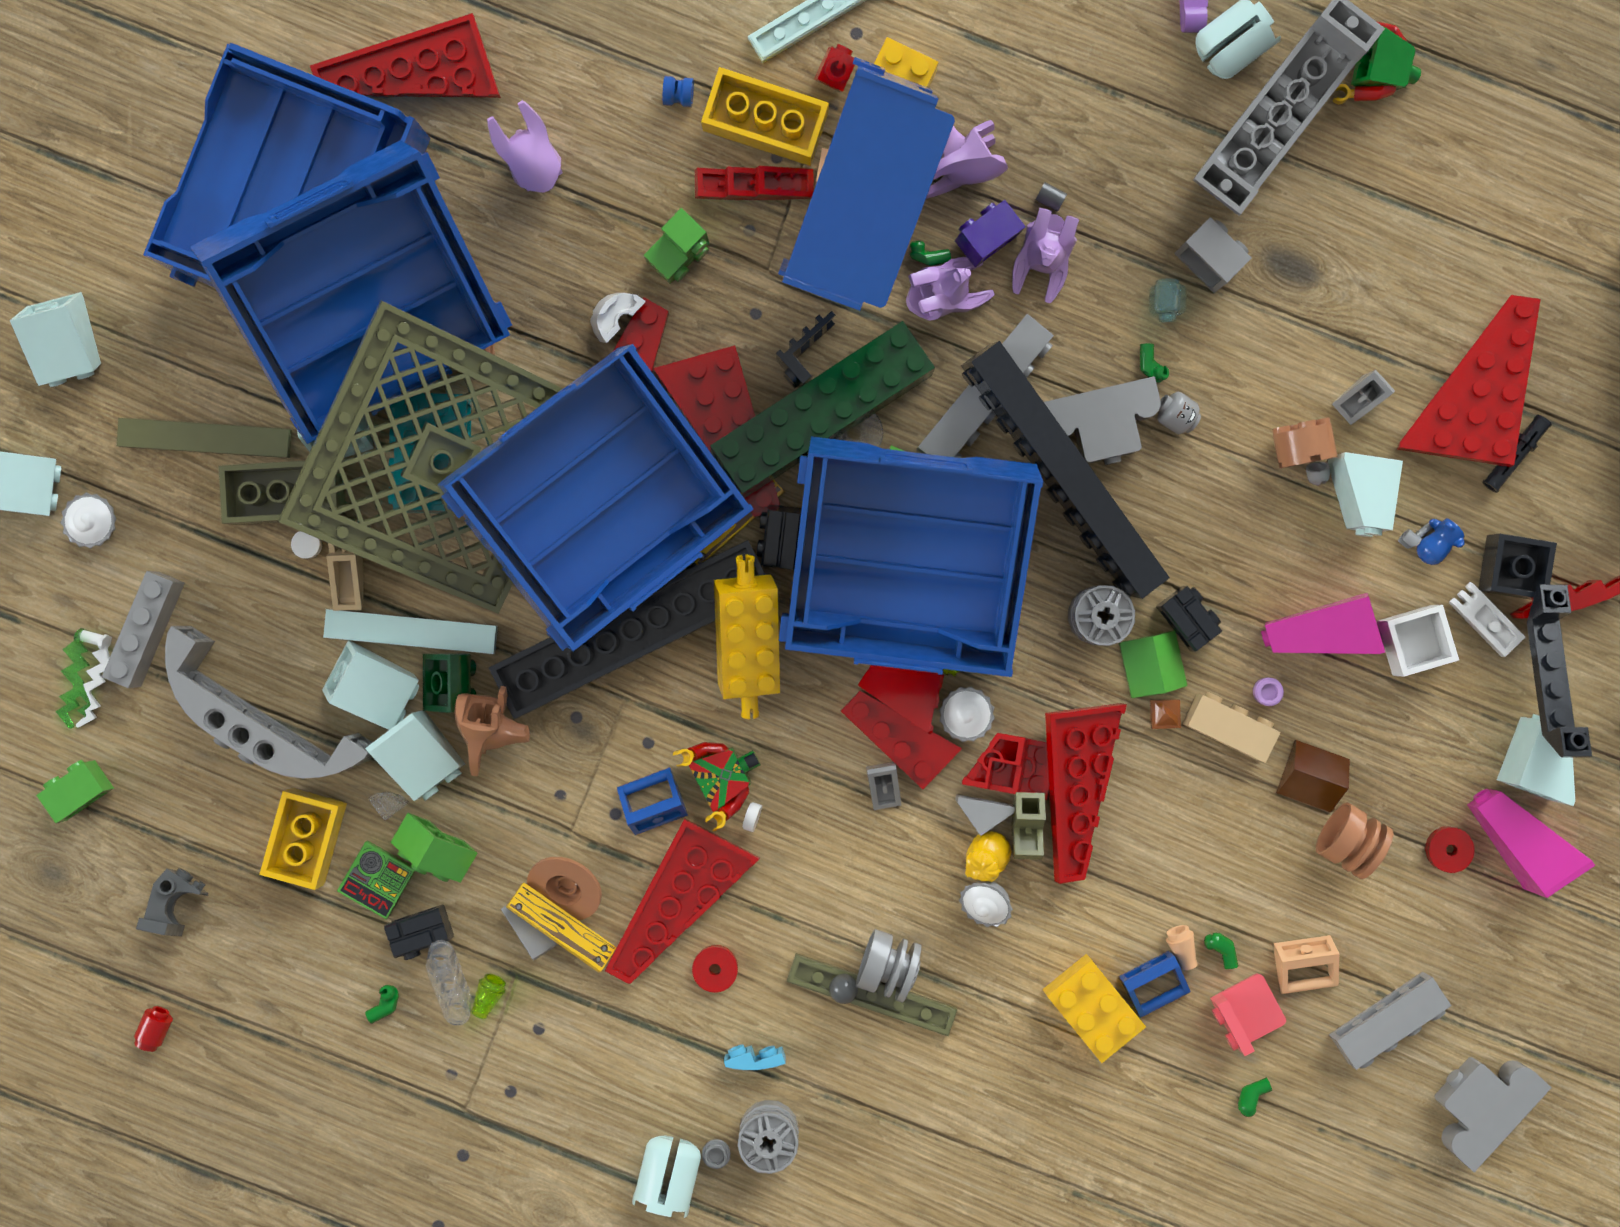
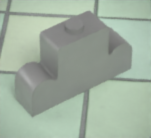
(1106, 418)
(1486, 1107)

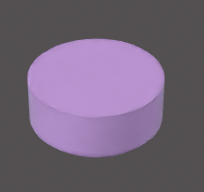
(1268, 691)

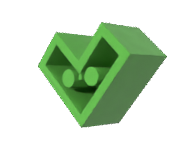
(678, 247)
(432, 850)

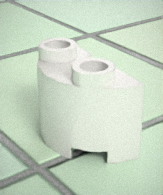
(609, 310)

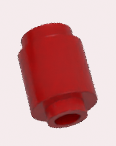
(152, 1028)

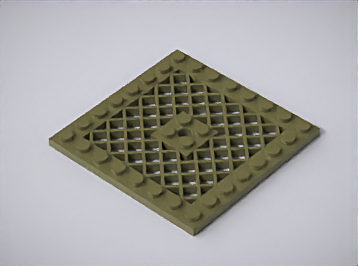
(364, 375)

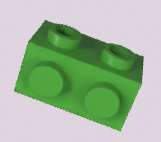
(74, 791)

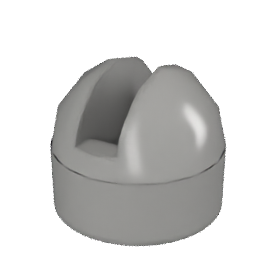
(1318, 473)

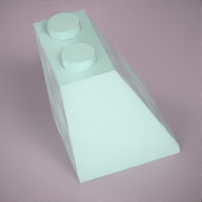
(57, 339)
(28, 483)
(1366, 491)
(370, 686)
(417, 756)
(1536, 766)

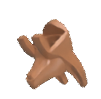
(485, 726)

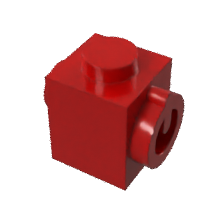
(836, 67)

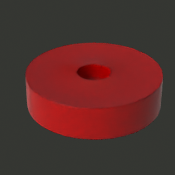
(1462, 849)
(715, 981)

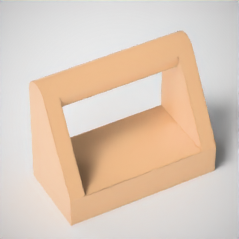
(1304, 954)

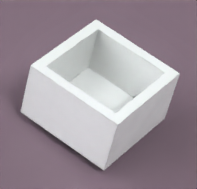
(1417, 640)

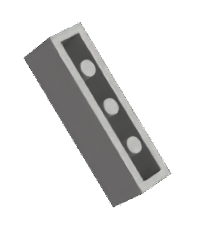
(143, 629)
(1390, 1021)

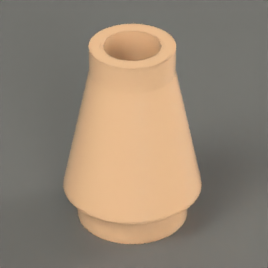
(1183, 946)

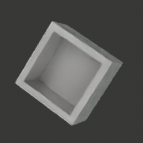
(1213, 254)

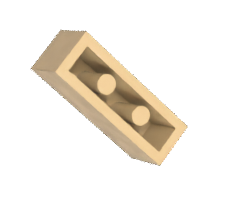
(1232, 726)

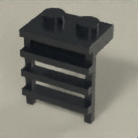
(794, 370)

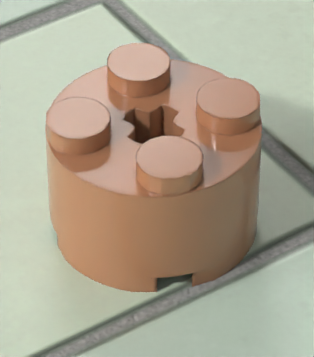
(1304, 442)

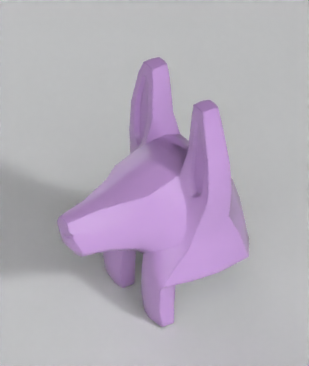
(528, 152)
(967, 160)
(1046, 250)
(944, 290)

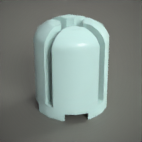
(1243, 49)
(653, 1171)

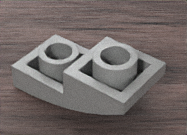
(532, 939)

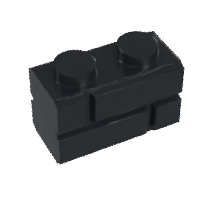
(780, 536)
(1190, 618)
(418, 932)

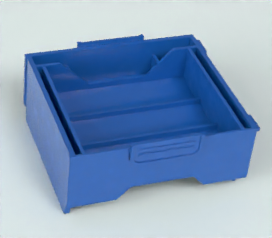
(263, 143)
(869, 190)
(321, 263)
(596, 498)
(911, 558)

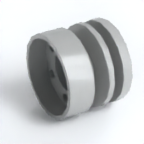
(1086, 624)
(889, 965)
(777, 1123)

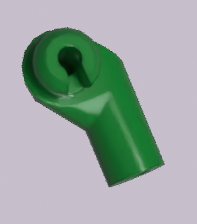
(1149, 366)
(386, 1006)

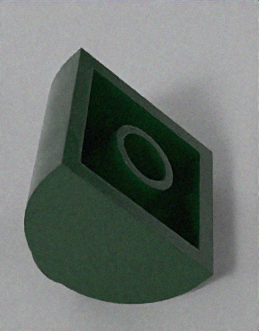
(445, 678)

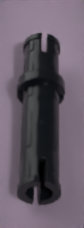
(1526, 443)

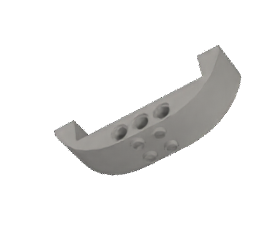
(1287, 104)
(231, 718)

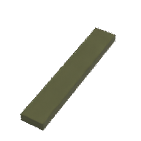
(204, 437)
(914, 1010)

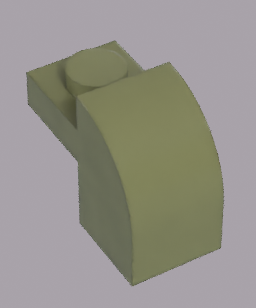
(1028, 825)

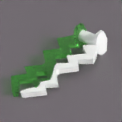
(81, 688)

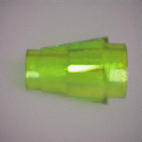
(488, 993)

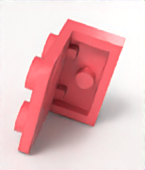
(1247, 1012)

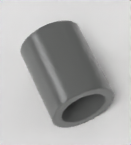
(1051, 196)

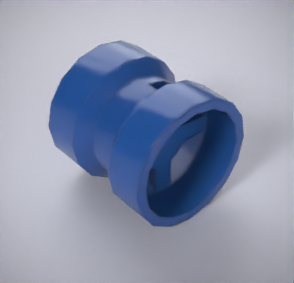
(678, 91)

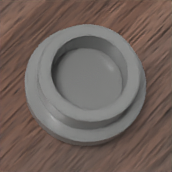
(716, 1154)

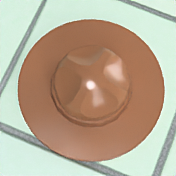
(566, 885)

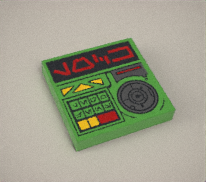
(376, 879)

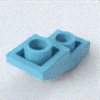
(745, 1059)

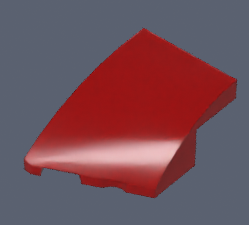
(906, 691)
(1012, 766)

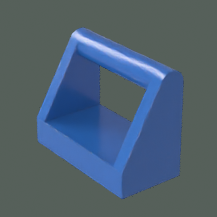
(655, 814)
(1149, 971)

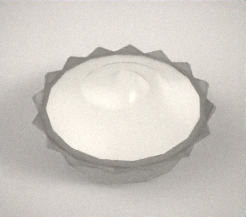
(88, 520)
(966, 714)
(986, 903)

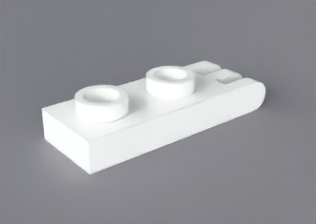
(1487, 620)

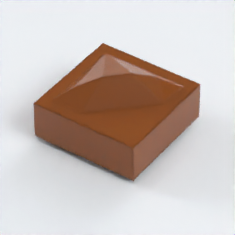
(1165, 714)

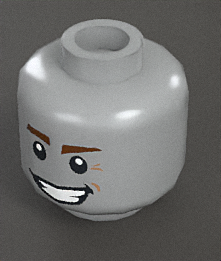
(1179, 413)

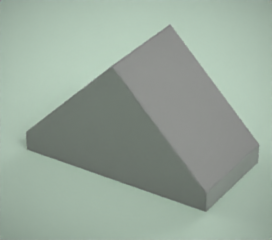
(1363, 396)
(884, 785)
(984, 813)

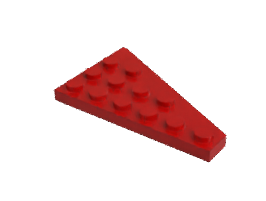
(1483, 399)

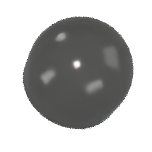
(843, 988)

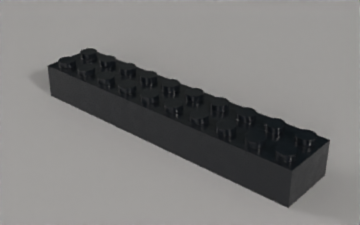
(1064, 471)
(670, 613)

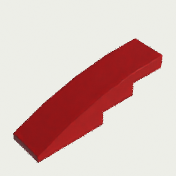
(754, 183)
(1582, 596)

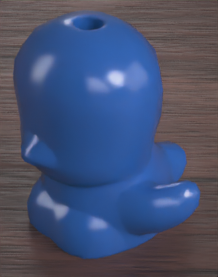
(1438, 544)

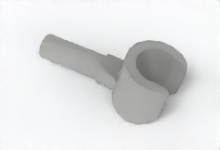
(1410, 539)

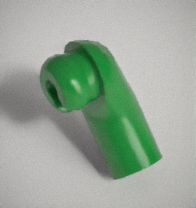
(926, 257)
(1224, 946)
(1250, 1094)

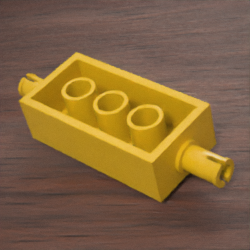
(747, 636)

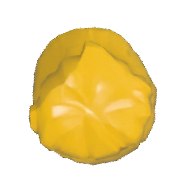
(987, 856)

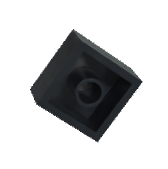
(1516, 565)

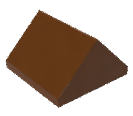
(1315, 776)

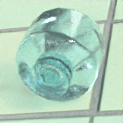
(1167, 299)

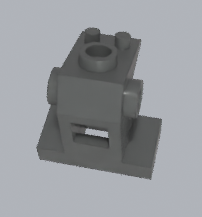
(160, 909)

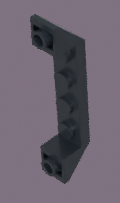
(1551, 675)

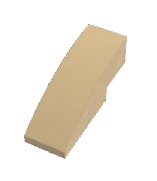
(345, 578)

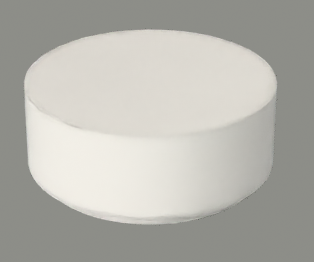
(305, 545)
(752, 817)

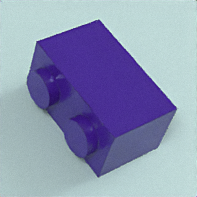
(989, 233)

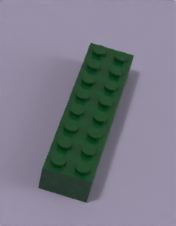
(822, 409)

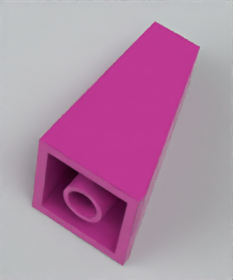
(1331, 628)
(1531, 850)

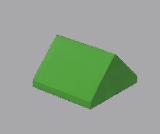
(1153, 664)

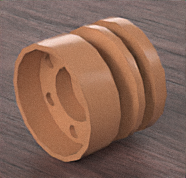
(1354, 840)

